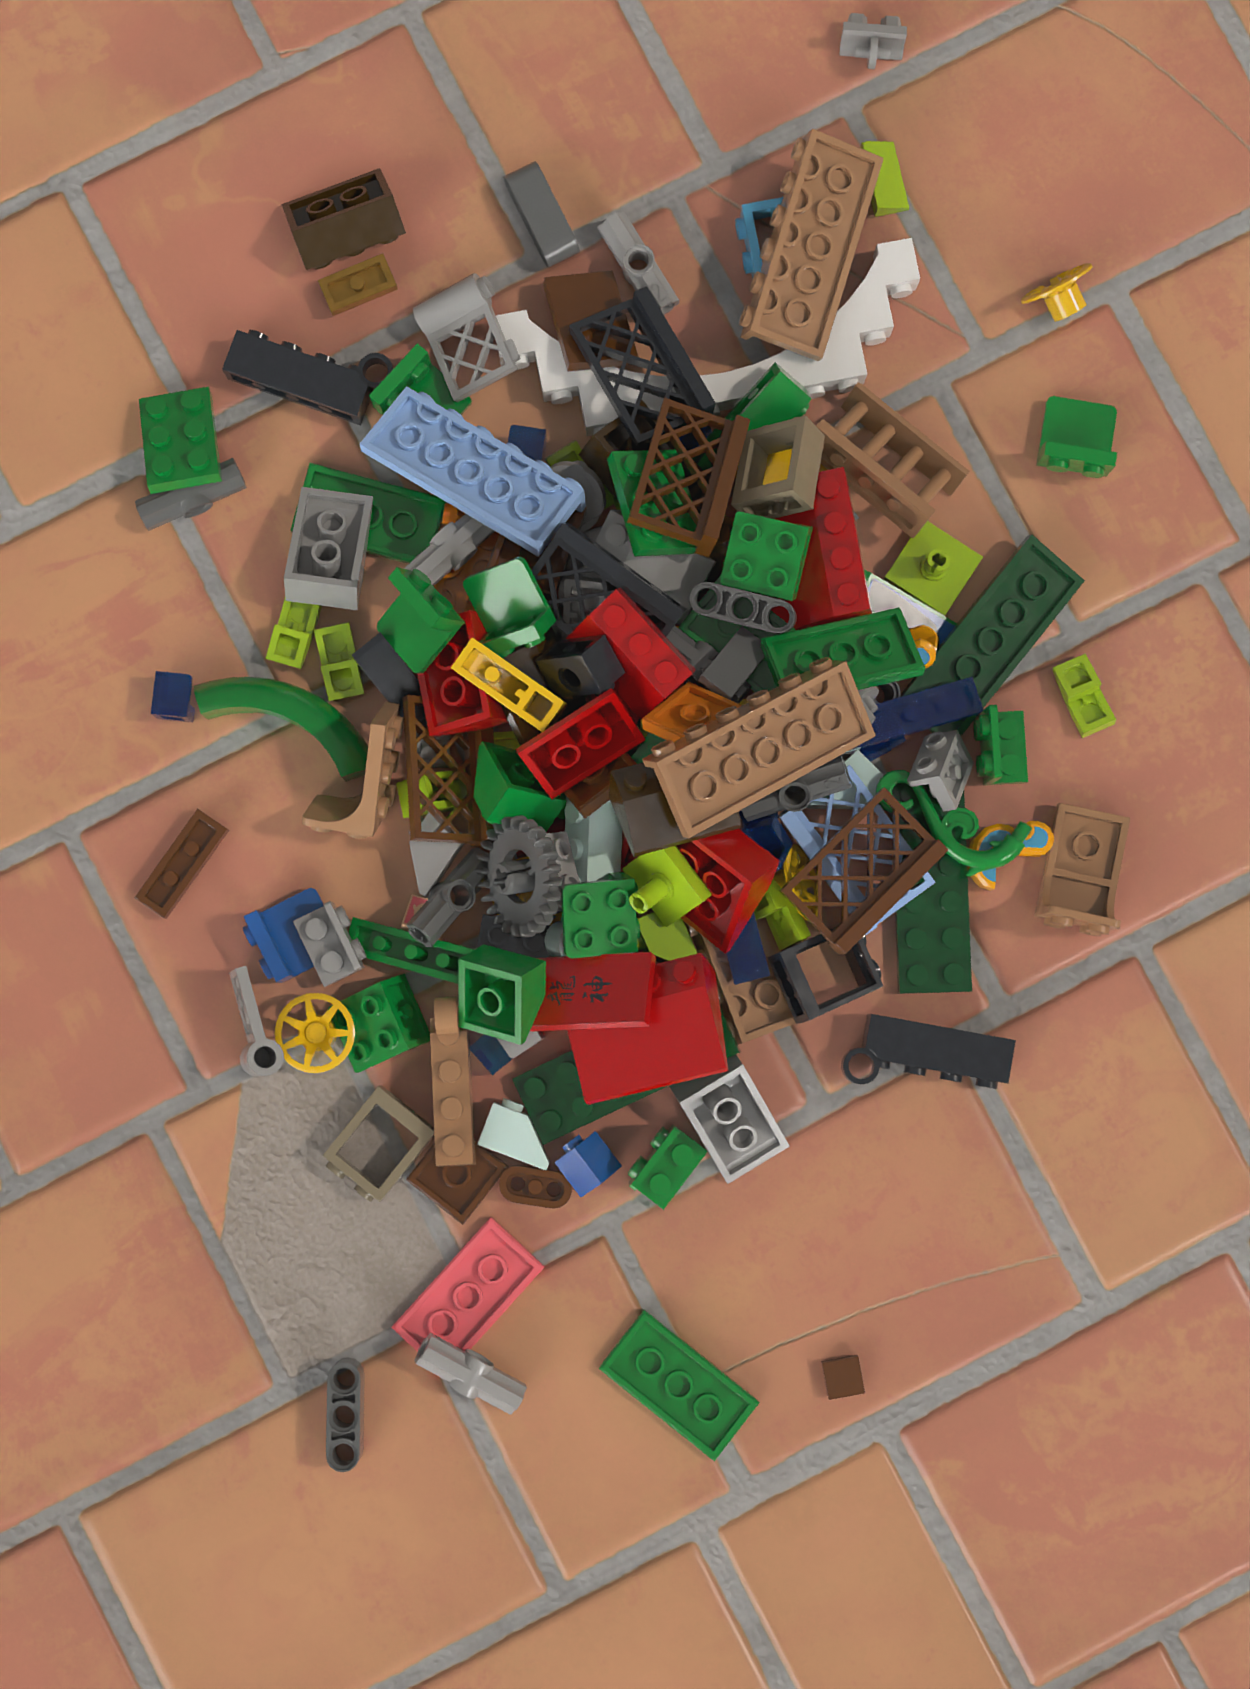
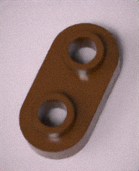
(535, 1187)

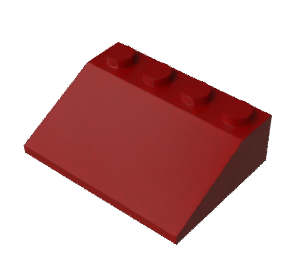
(833, 573)
(736, 875)
(678, 1045)

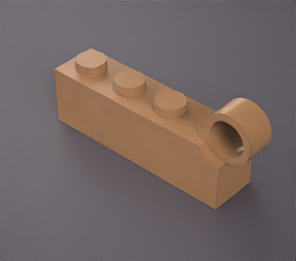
(451, 1086)

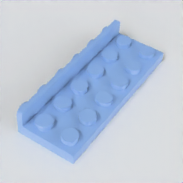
(473, 470)

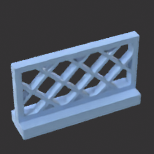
(811, 843)

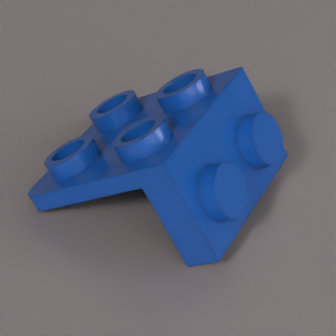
(278, 937)

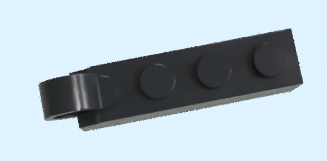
(302, 377)
(932, 1048)

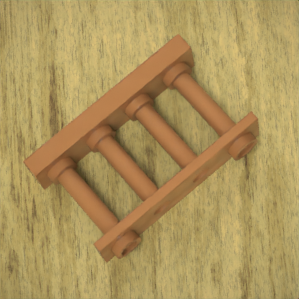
(874, 482)

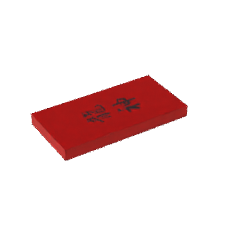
(597, 992)

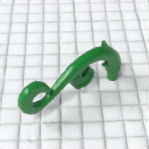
(978, 860)

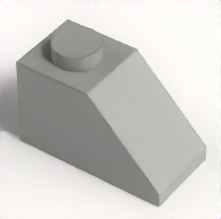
(431, 858)

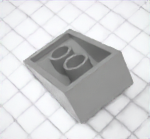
(328, 548)
(670, 573)
(731, 1119)

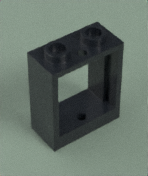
(796, 987)

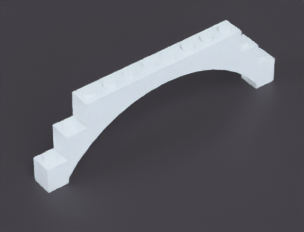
(861, 319)

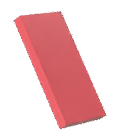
(471, 1290)

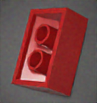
(647, 656)
(451, 700)
(581, 743)

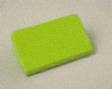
(889, 191)

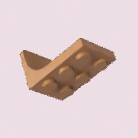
(363, 813)
(1083, 870)

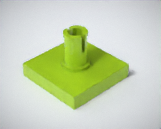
(933, 568)
(665, 885)

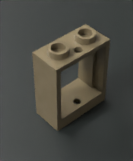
(784, 496)
(401, 1113)

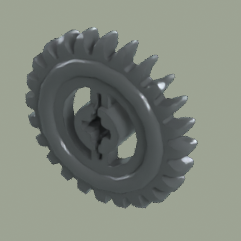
(510, 877)

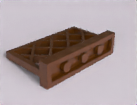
(720, 475)
(470, 744)
(886, 894)

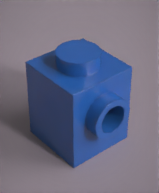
(587, 1163)

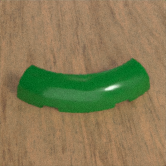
(293, 705)

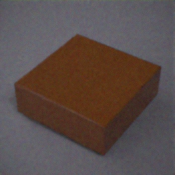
(843, 1377)

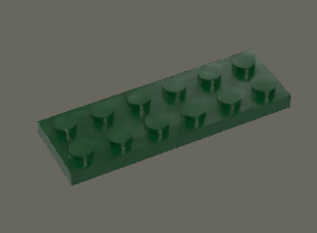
(1001, 625)
(935, 924)
(556, 1097)

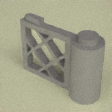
(459, 310)
(260, 1055)

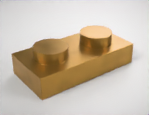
(357, 284)

